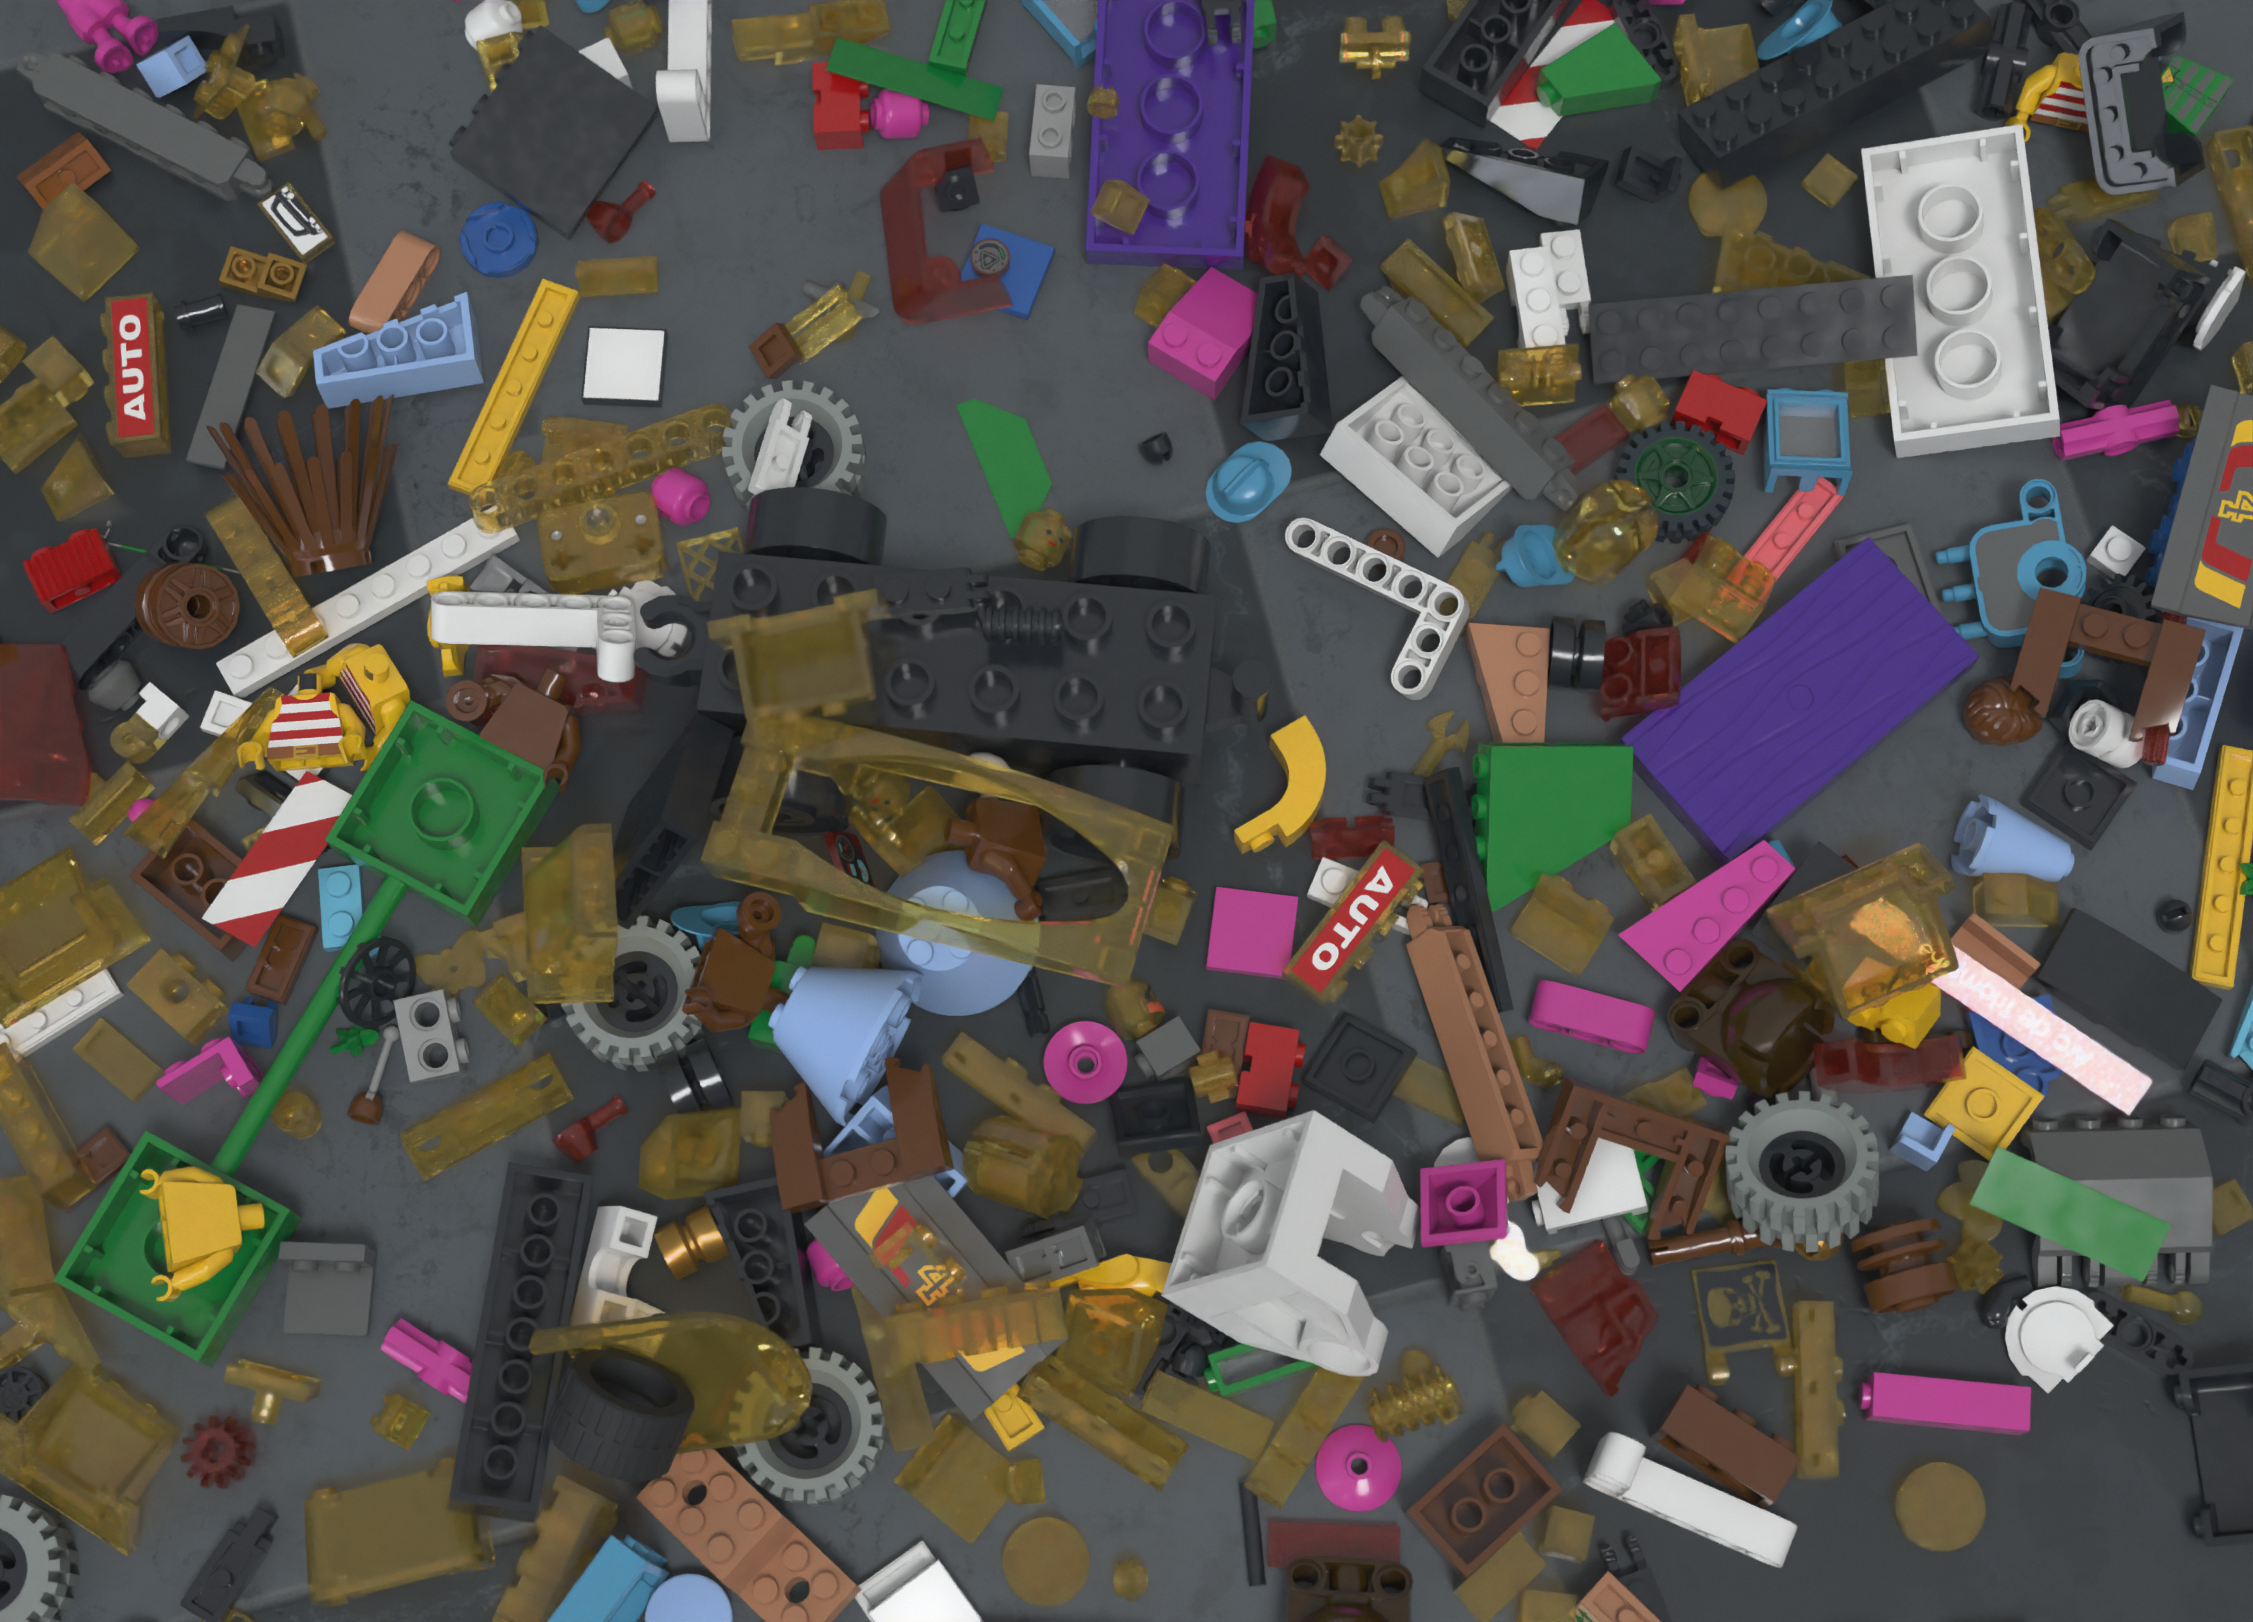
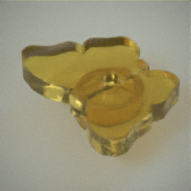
(465, 955)

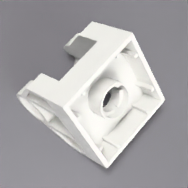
(1257, 1233)

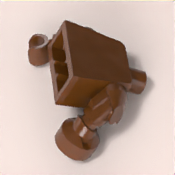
(528, 721)
(1004, 843)
(736, 972)

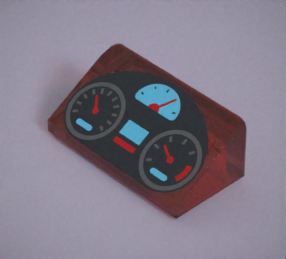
(848, 855)

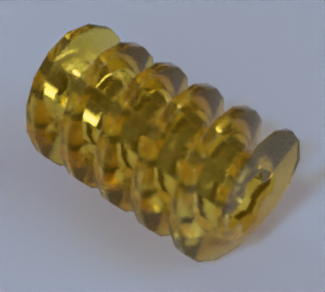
(1414, 1404)

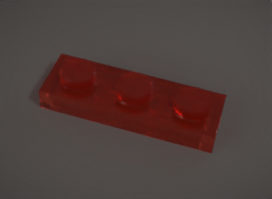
(1297, 1540)

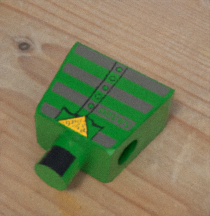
(2191, 94)

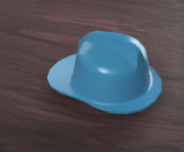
(1808, 24)
(1248, 482)
(1531, 558)
(707, 919)

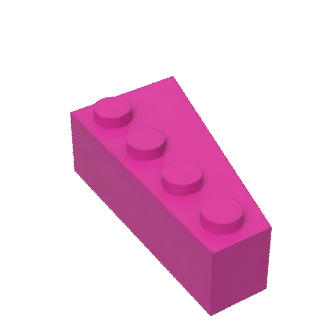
(1709, 915)

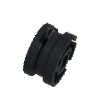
(20, 1391)

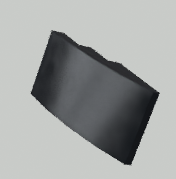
(2127, 988)

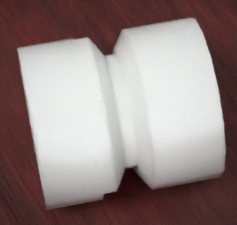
(2104, 733)

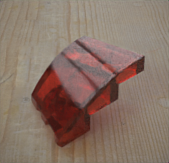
(1597, 1312)

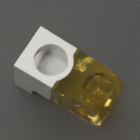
(148, 727)

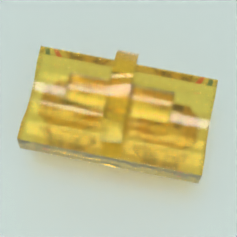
(1374, 49)

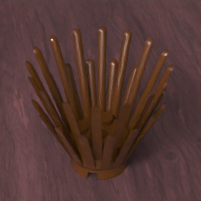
(328, 524)

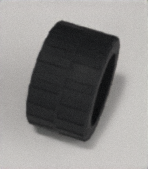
(620, 1415)

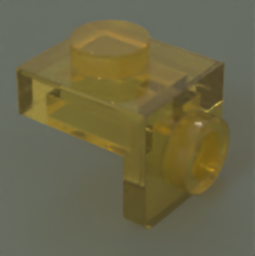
(1161, 294)
(509, 1010)

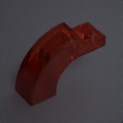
(1273, 217)

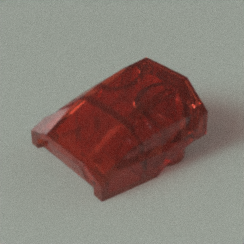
(1641, 672)

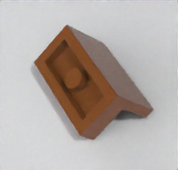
(69, 162)

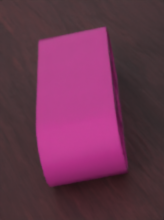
(1591, 1017)

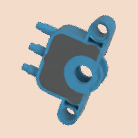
(2005, 571)

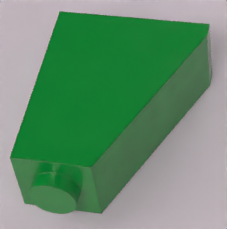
(1598, 76)

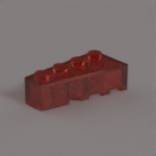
(584, 686)

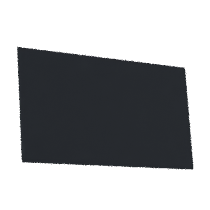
(1817, 869)

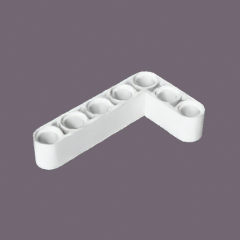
(686, 86)
(1391, 588)
(541, 621)
(1628, 1476)

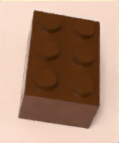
(191, 881)
(1726, 1446)
(1483, 1502)

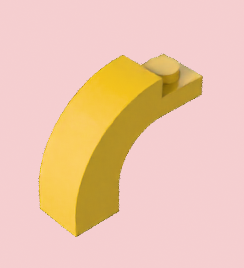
(1304, 764)

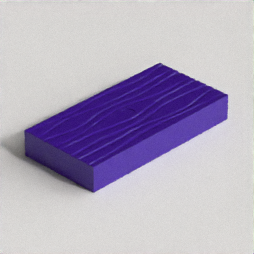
(1174, 135)
(1798, 703)

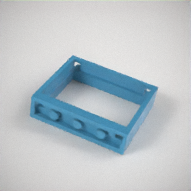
(615, 1584)

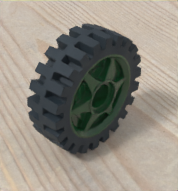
(1691, 459)

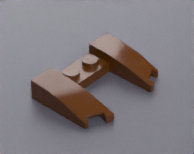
(2063, 621)
(1688, 1145)
(917, 1152)

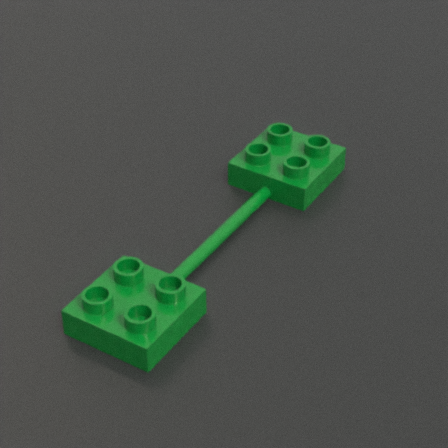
(431, 820)

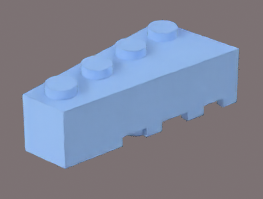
(403, 357)
(2202, 704)

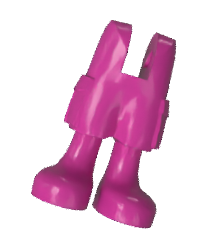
(94, 18)

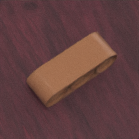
(395, 283)

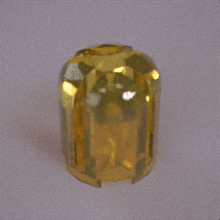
(1606, 531)
(1023, 1166)

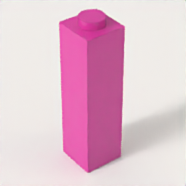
(1946, 1403)

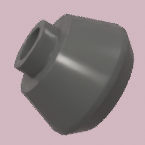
(115, 686)

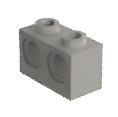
(1052, 131)
(420, 1040)

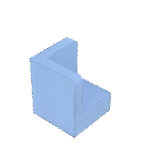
(172, 67)
(1921, 1141)

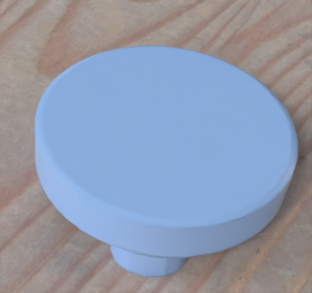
(689, 1600)

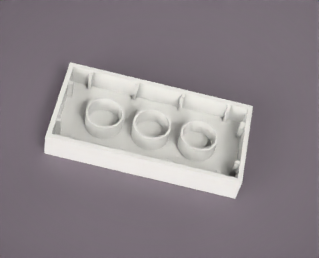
(1966, 231)

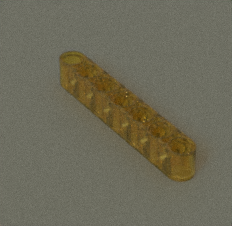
(590, 483)

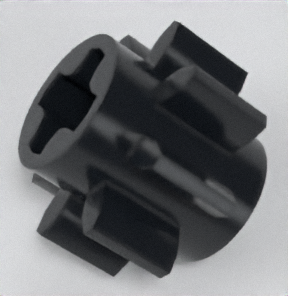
(1645, 617)

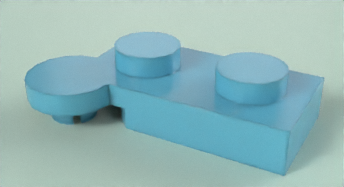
(341, 904)

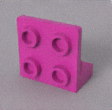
(218, 1061)

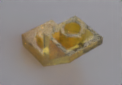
(293, 350)

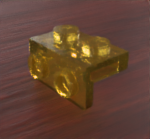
(31, 424)

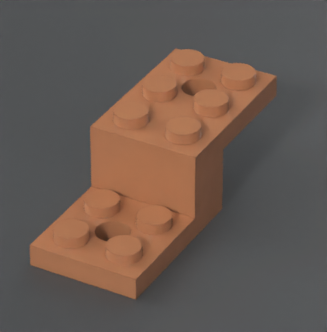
(747, 1540)

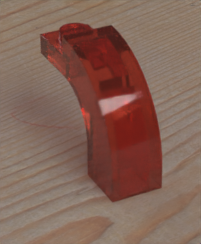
(1886, 1068)

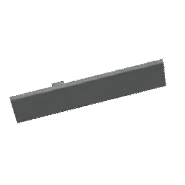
(231, 383)

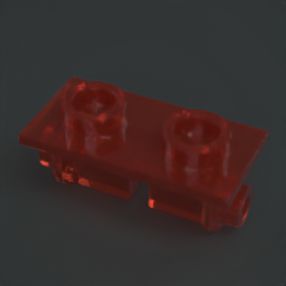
(1335, 840)

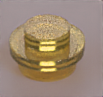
(1130, 1579)

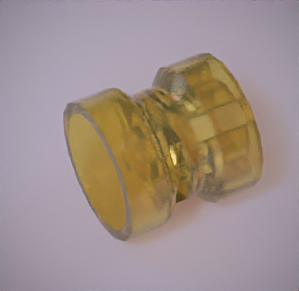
(290, 1110)

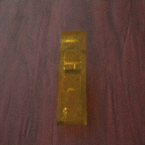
(899, 1389)
(1302, 1435)

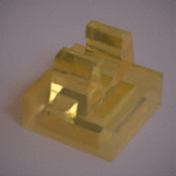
(400, 1421)

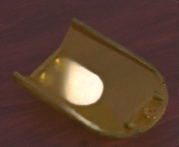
(739, 1372)

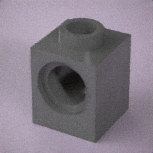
(1166, 1051)

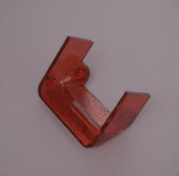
(925, 286)

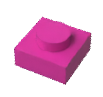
(1713, 1081)

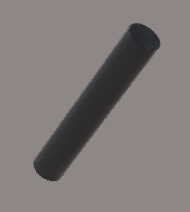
(1252, 1537)

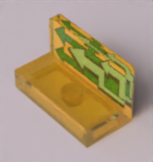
(1500, 1578)

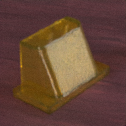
(804, 658)
(570, 918)
(1873, 929)
(59, 933)
(88, 1454)

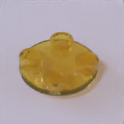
(1740, 202)

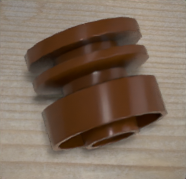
(187, 605)
(1905, 1268)

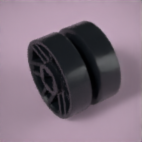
(1576, 655)
(696, 1081)

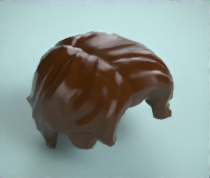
(1999, 716)

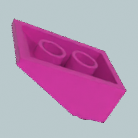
(1206, 333)

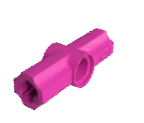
(2116, 430)
(432, 1360)

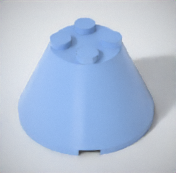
(954, 978)
(843, 1028)

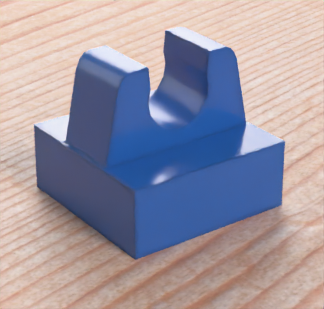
(253, 1023)

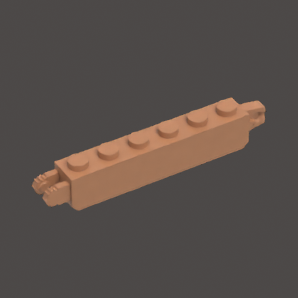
(1475, 1046)

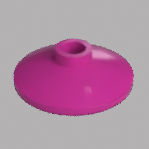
(1081, 1042)
(1345, 1487)

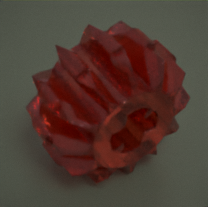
(208, 1442)

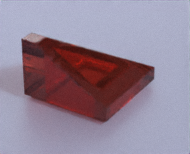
(1327, 262)

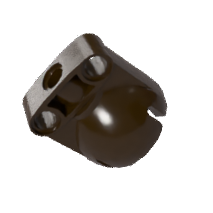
(1752, 1019)
(1347, 1590)

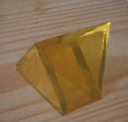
(1418, 182)
(76, 482)

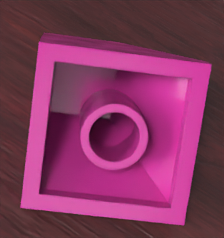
(1463, 1203)

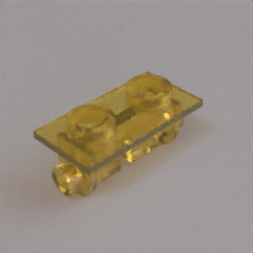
(617, 276)

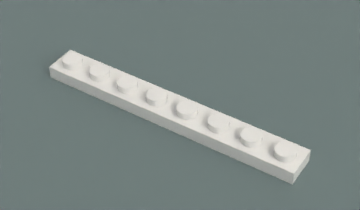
(367, 603)

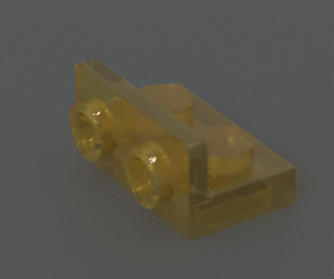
(1473, 255)

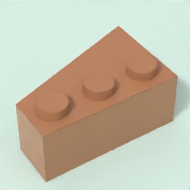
(1512, 678)

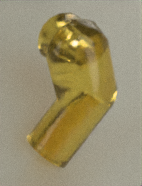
(1532, 1068)

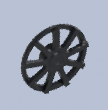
(377, 982)

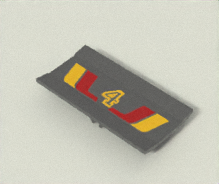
(2211, 538)
(864, 1222)

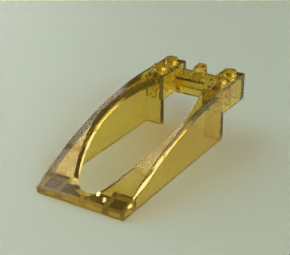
(747, 852)

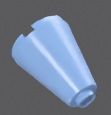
(2006, 842)

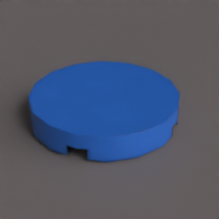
(499, 240)

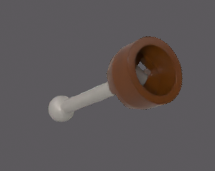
(367, 1105)

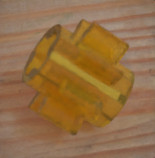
(1358, 130)
(1213, 1076)
(1976, 1265)

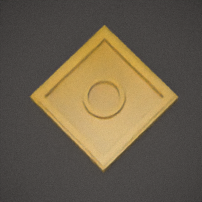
(1985, 1106)

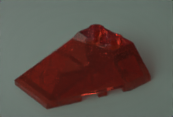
(40, 728)

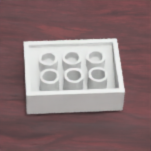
(1415, 466)

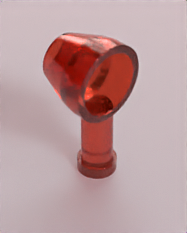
(613, 220)
(580, 1139)

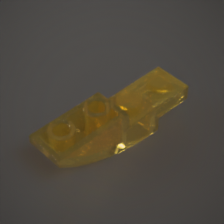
(809, 33)

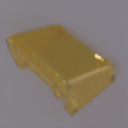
(389, 1536)

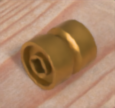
(689, 1243)

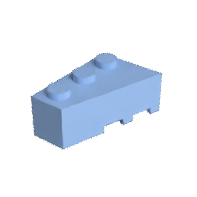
(876, 1124)

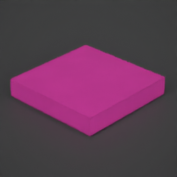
(1251, 932)

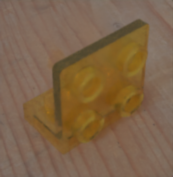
(1712, 56)
(1724, 589)
(908, 836)
(1563, 924)
(897, 1250)
(957, 1479)

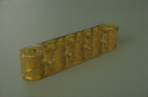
(266, 576)

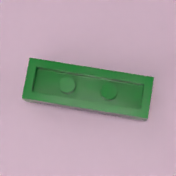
(957, 35)

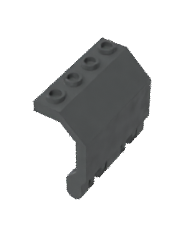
(2139, 1162)

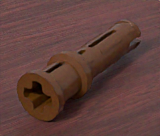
(1706, 1242)

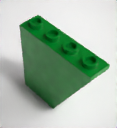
(1545, 808)

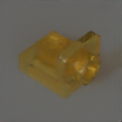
(992, 133)
(1170, 910)

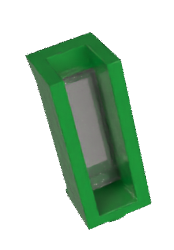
(1249, 1368)

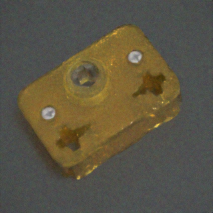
(605, 554)

